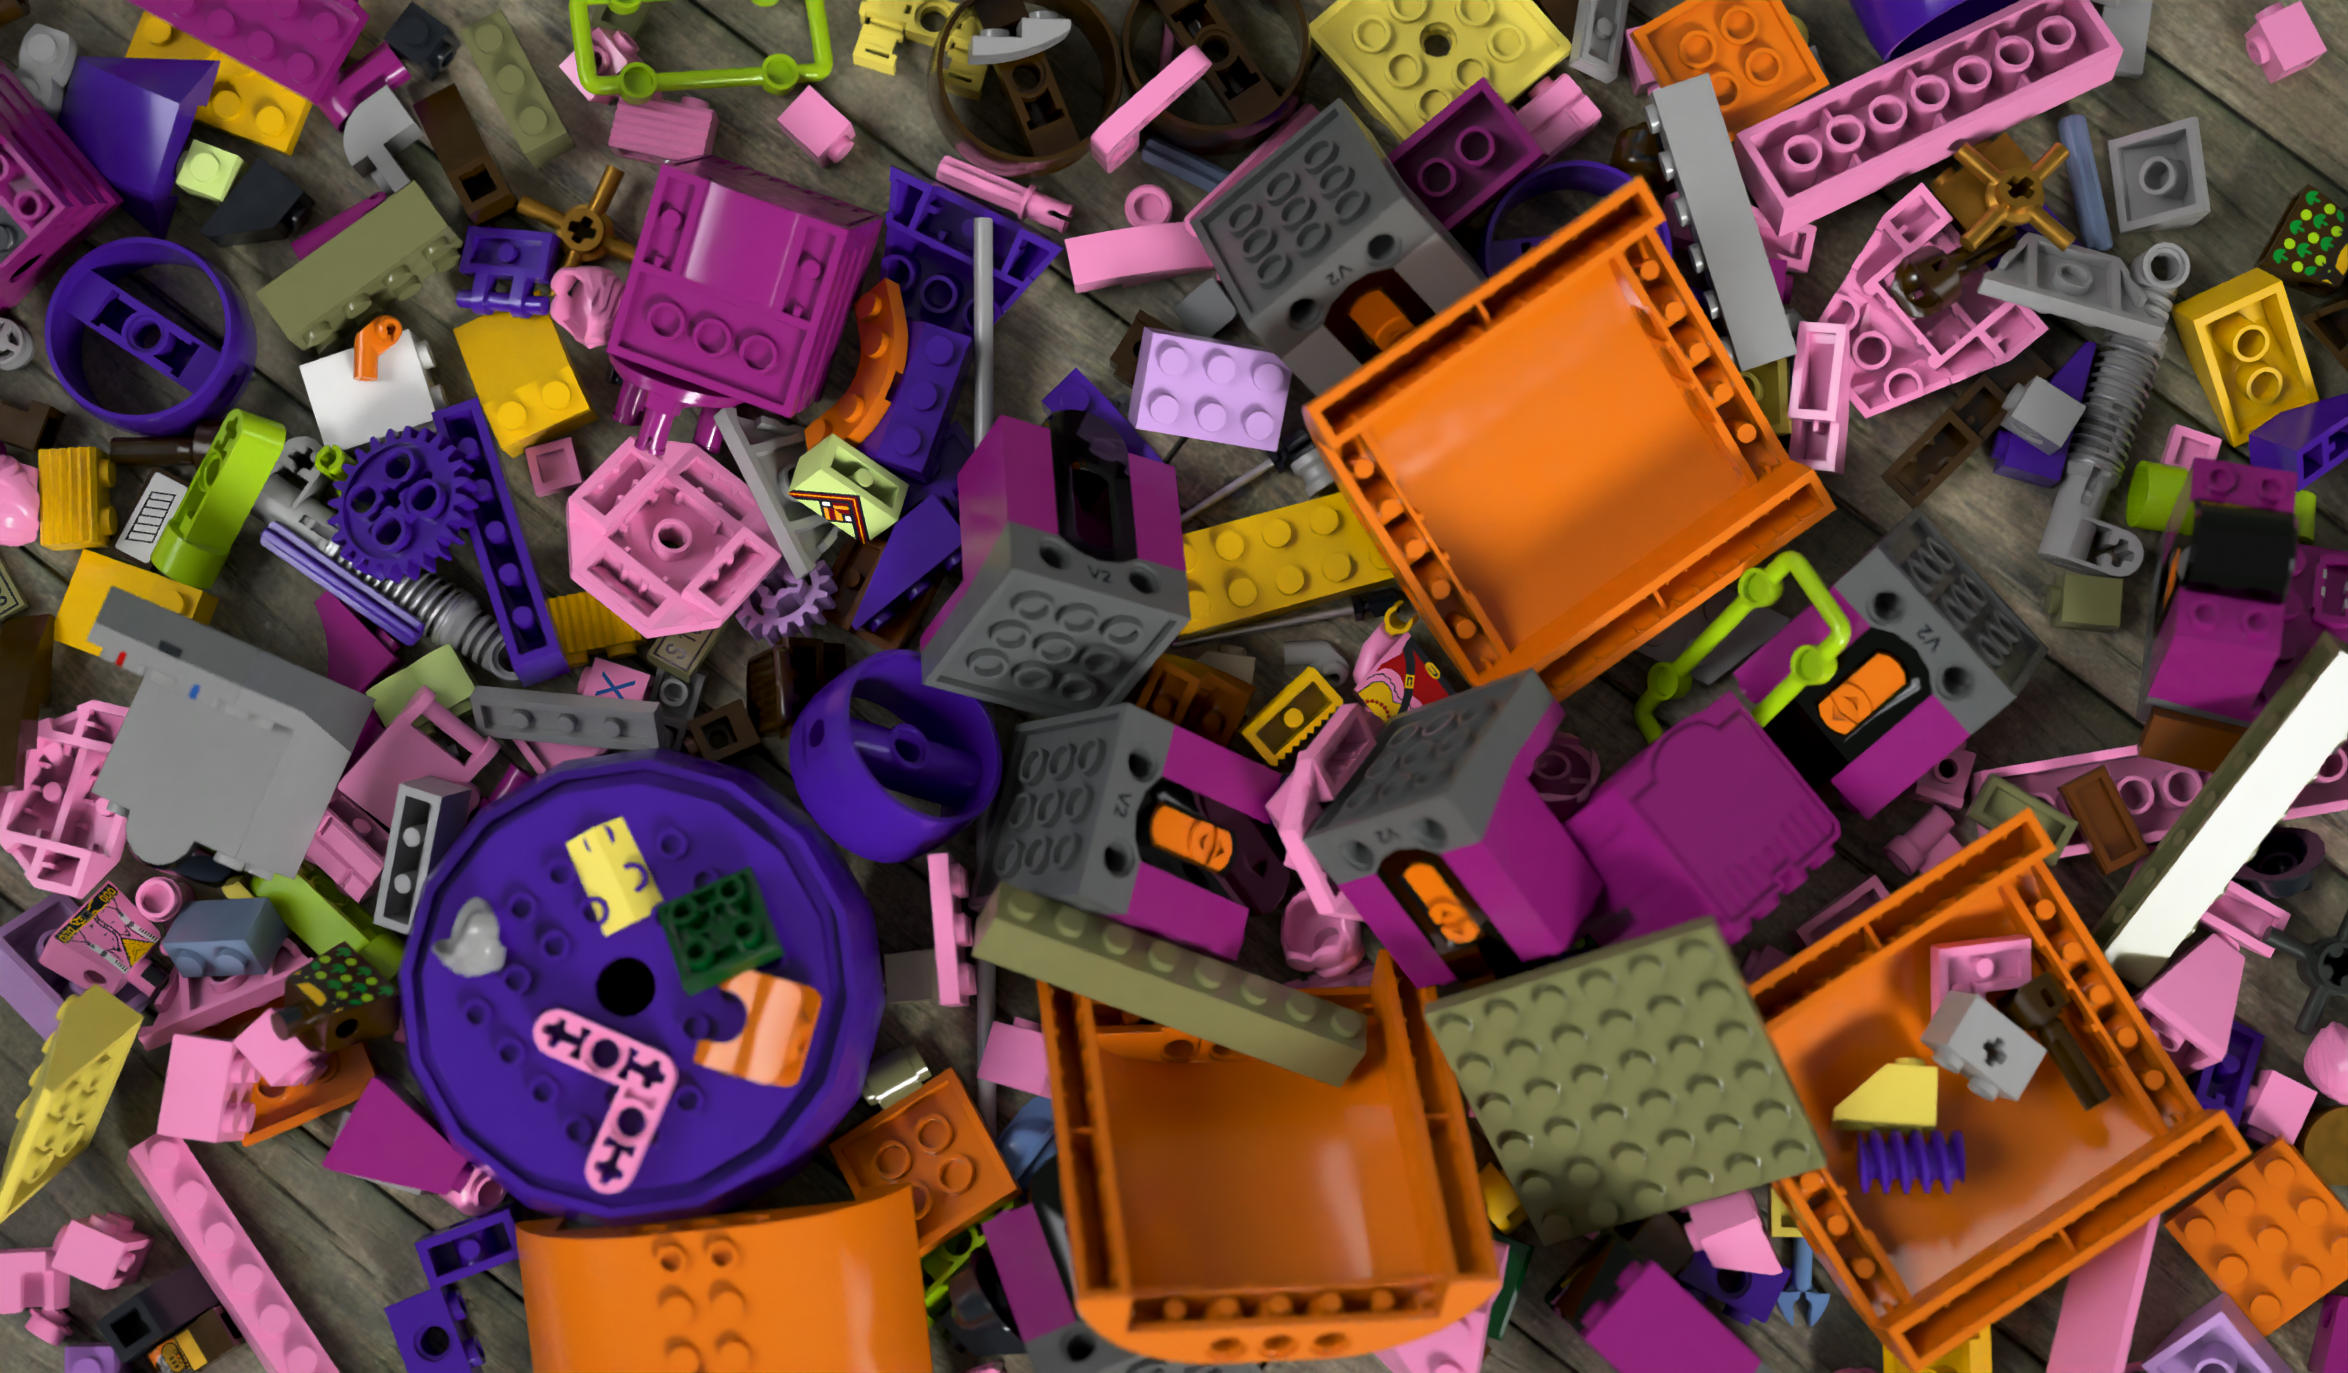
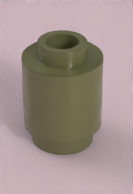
(895, 1076)

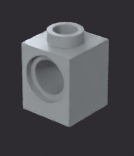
(2041, 414)

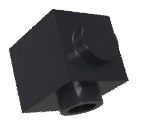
(422, 41)

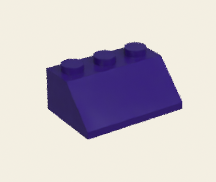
(922, 401)

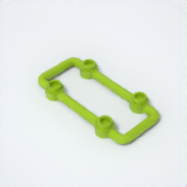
(640, 82)
(1756, 589)

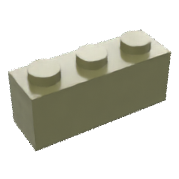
(517, 89)

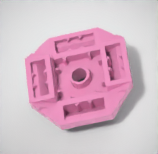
(677, 498)
(1316, 780)

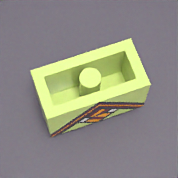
(848, 489)

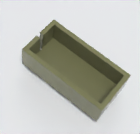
(362, 271)

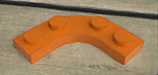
(882, 353)

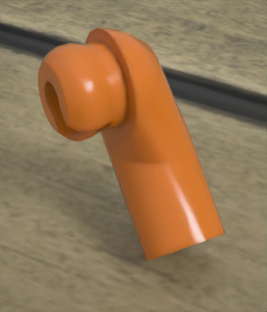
(371, 343)

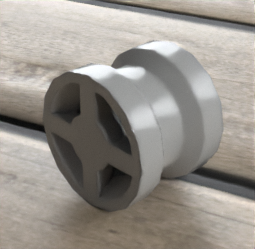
(22, 347)
(1314, 474)

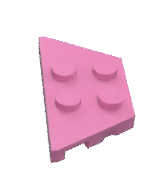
(201, 1002)

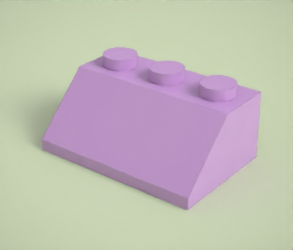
(28, 984)
(2215, 1341)

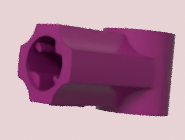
(360, 82)

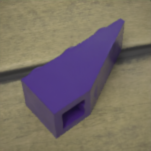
(915, 552)

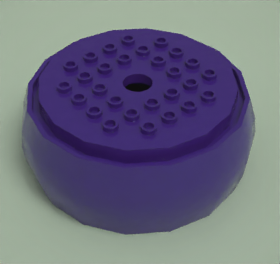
(538, 1118)

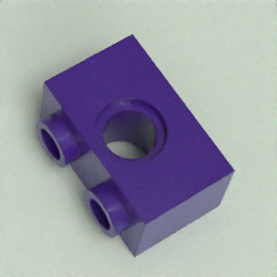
(469, 1246)
(1751, 1297)
(416, 1316)

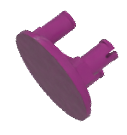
(663, 399)

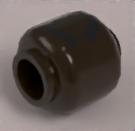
(1637, 155)

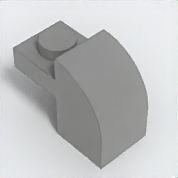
(376, 134)

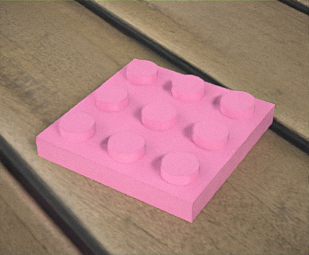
(951, 930)

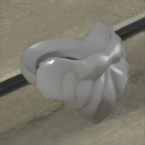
(473, 941)

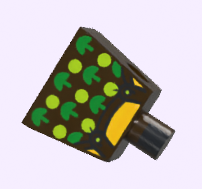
(2309, 245)
(337, 1001)

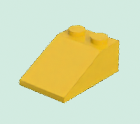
(2245, 351)
(524, 379)
(92, 583)

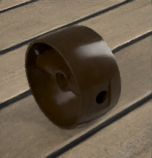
(1234, 81)
(1038, 110)

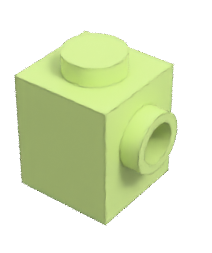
(209, 172)

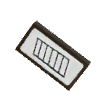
(148, 517)

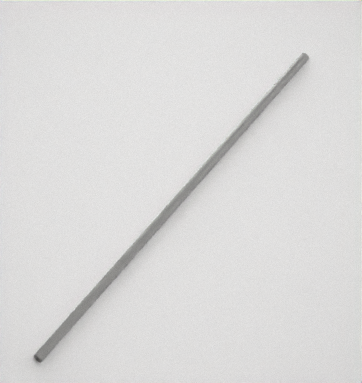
(982, 424)

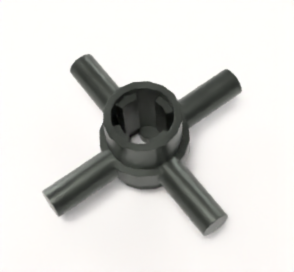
(2313, 972)

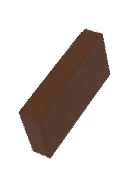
(2187, 739)
(2103, 820)

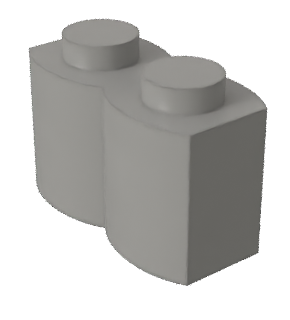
(47, 65)

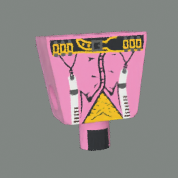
(106, 945)

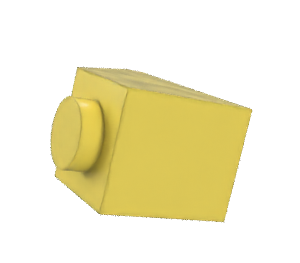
(1893, 1098)

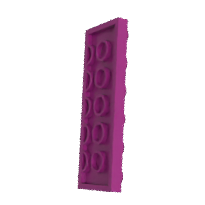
(282, 40)

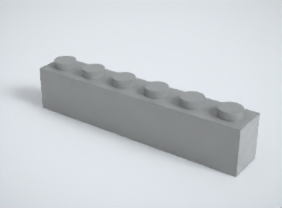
(1720, 222)

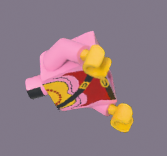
(1395, 671)

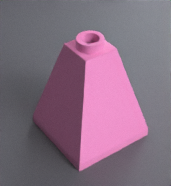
(2195, 1002)

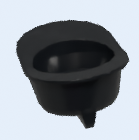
(2284, 862)
(980, 1298)

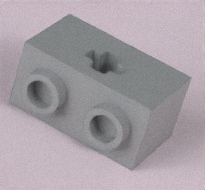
(1982, 1046)

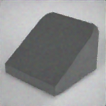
(1207, 310)

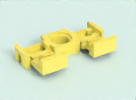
(886, 29)

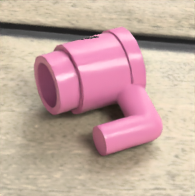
(162, 900)

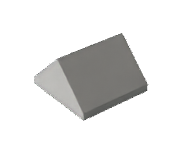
(2159, 178)

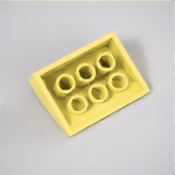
(67, 1092)

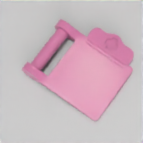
(408, 754)

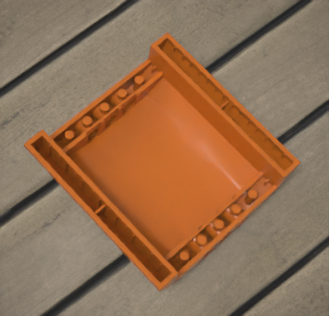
(1564, 456)
(2040, 1171)
(1257, 1207)
(732, 1291)

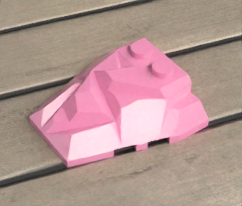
(1906, 356)

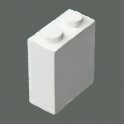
(357, 410)

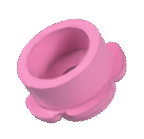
(49, 1325)

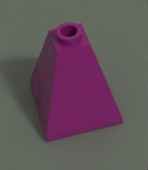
(397, 1142)

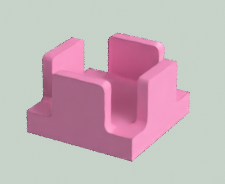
(31, 1281)

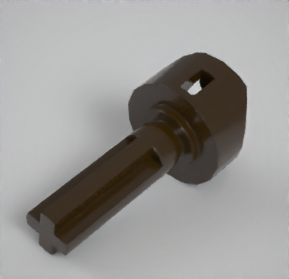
(1941, 273)
(166, 450)
(2037, 1008)

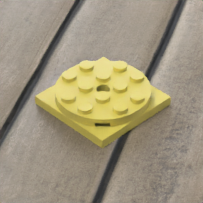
(1385, 61)

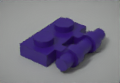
(510, 256)

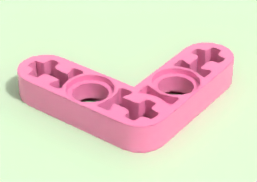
(1119, 134)
(631, 1091)

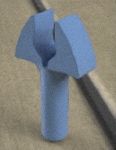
(1802, 1283)

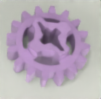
(787, 603)

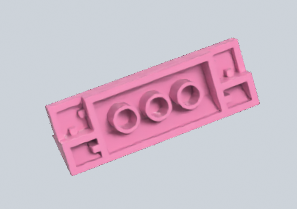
(2103, 1306)

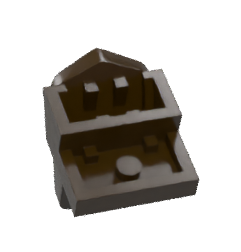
(786, 680)

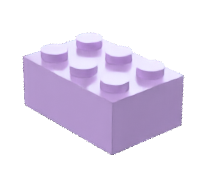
(1209, 389)

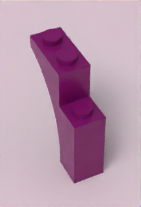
(357, 658)

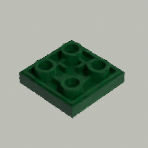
(720, 931)

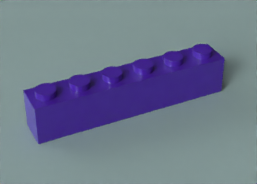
(504, 549)

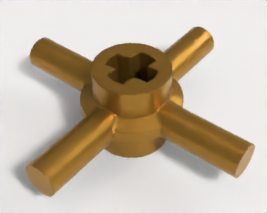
(2012, 212)
(582, 216)

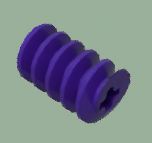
(1910, 1160)

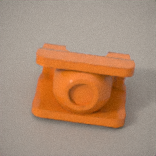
(776, 1031)

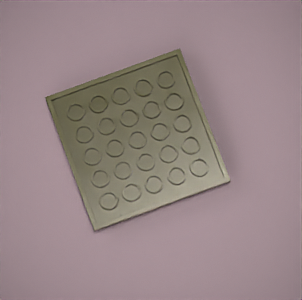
(1627, 1081)

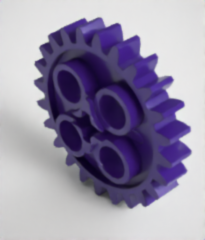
(403, 504)

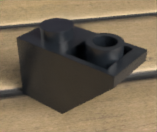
(157, 1313)

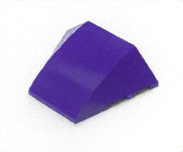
(135, 124)
(933, 252)

